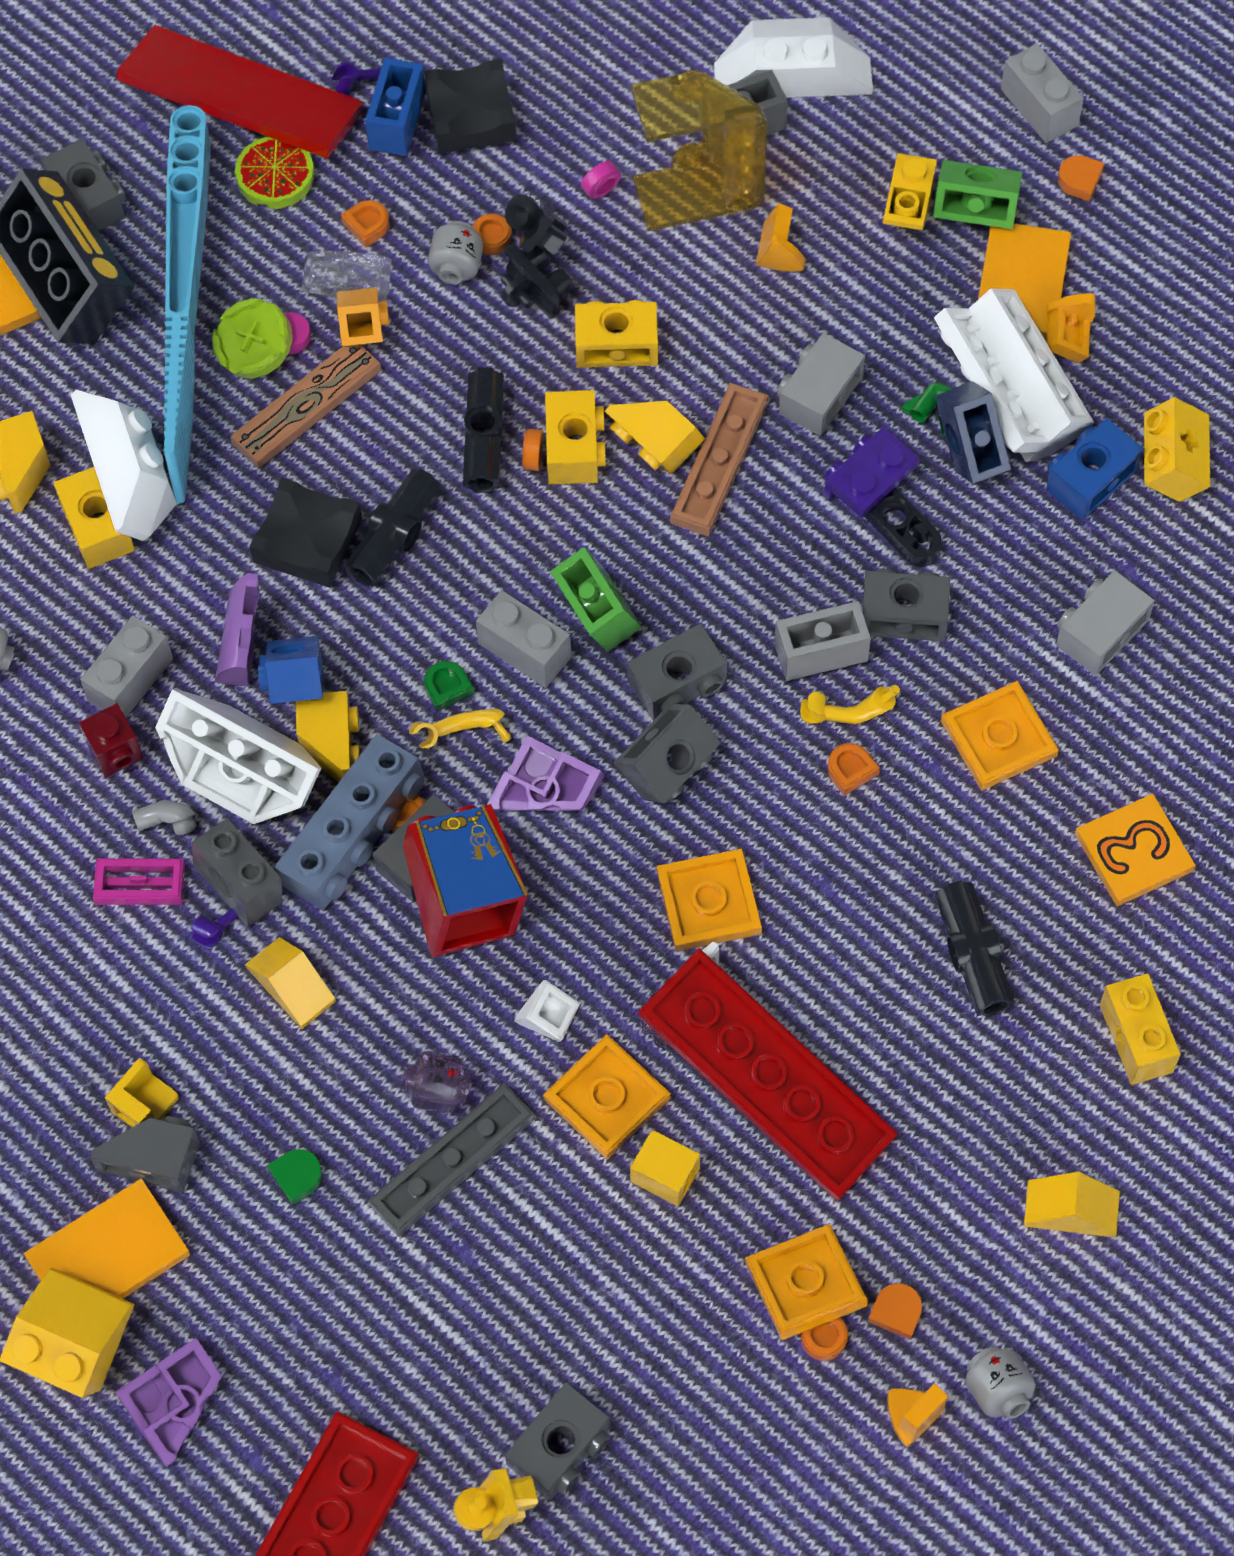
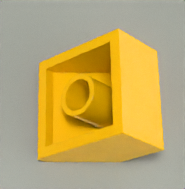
(67, 1333)

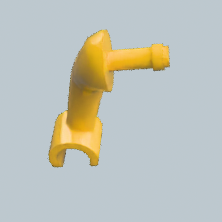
(880, 701)
(461, 721)

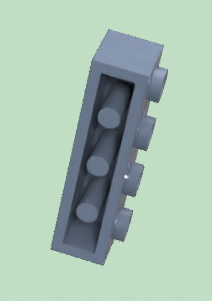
(350, 822)

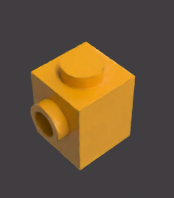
(361, 316)

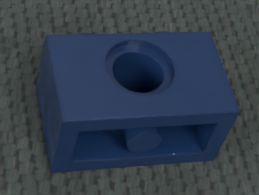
(973, 432)

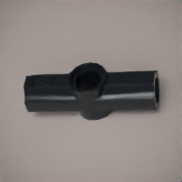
(483, 449)
(394, 528)
(974, 948)

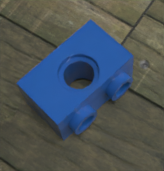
(395, 106)
(1087, 488)
(292, 670)

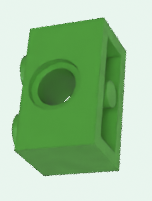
(977, 194)
(595, 599)

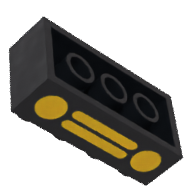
(60, 257)

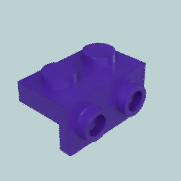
(870, 472)

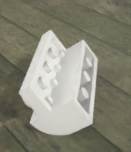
(1012, 360)

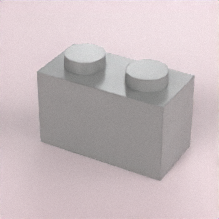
(1041, 93)
(820, 384)
(1103, 622)
(523, 639)
(822, 641)
(127, 667)

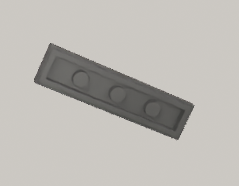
(451, 1159)

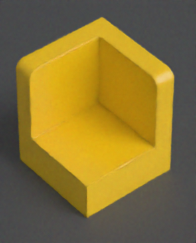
(140, 1096)
(665, 1168)

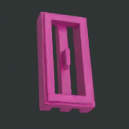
(139, 897)

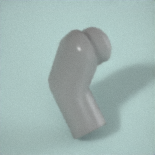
(166, 811)

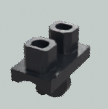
(536, 224)
(528, 285)

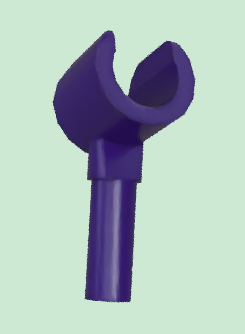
(349, 74)
(209, 932)

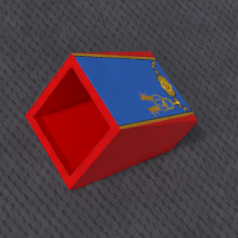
(463, 879)

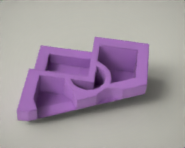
(237, 636)
(545, 781)
(170, 1398)

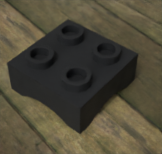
(470, 106)
(306, 533)

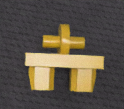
(495, 1504)

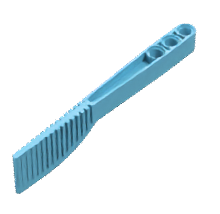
(185, 233)

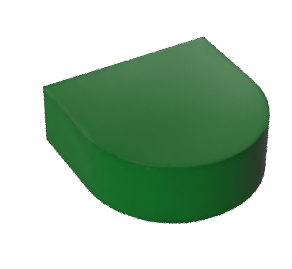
(447, 684)
(296, 1174)

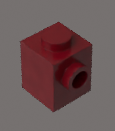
(111, 740)

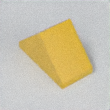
(291, 981)
(1072, 1205)

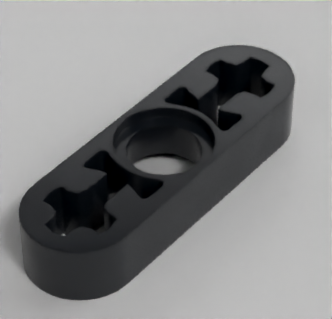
(899, 534)

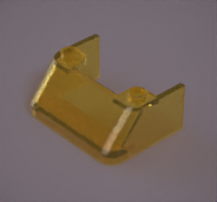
(707, 177)

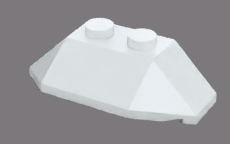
(805, 55)
(125, 463)
(235, 758)

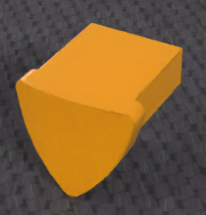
(774, 248)
(1070, 325)
(914, 1411)

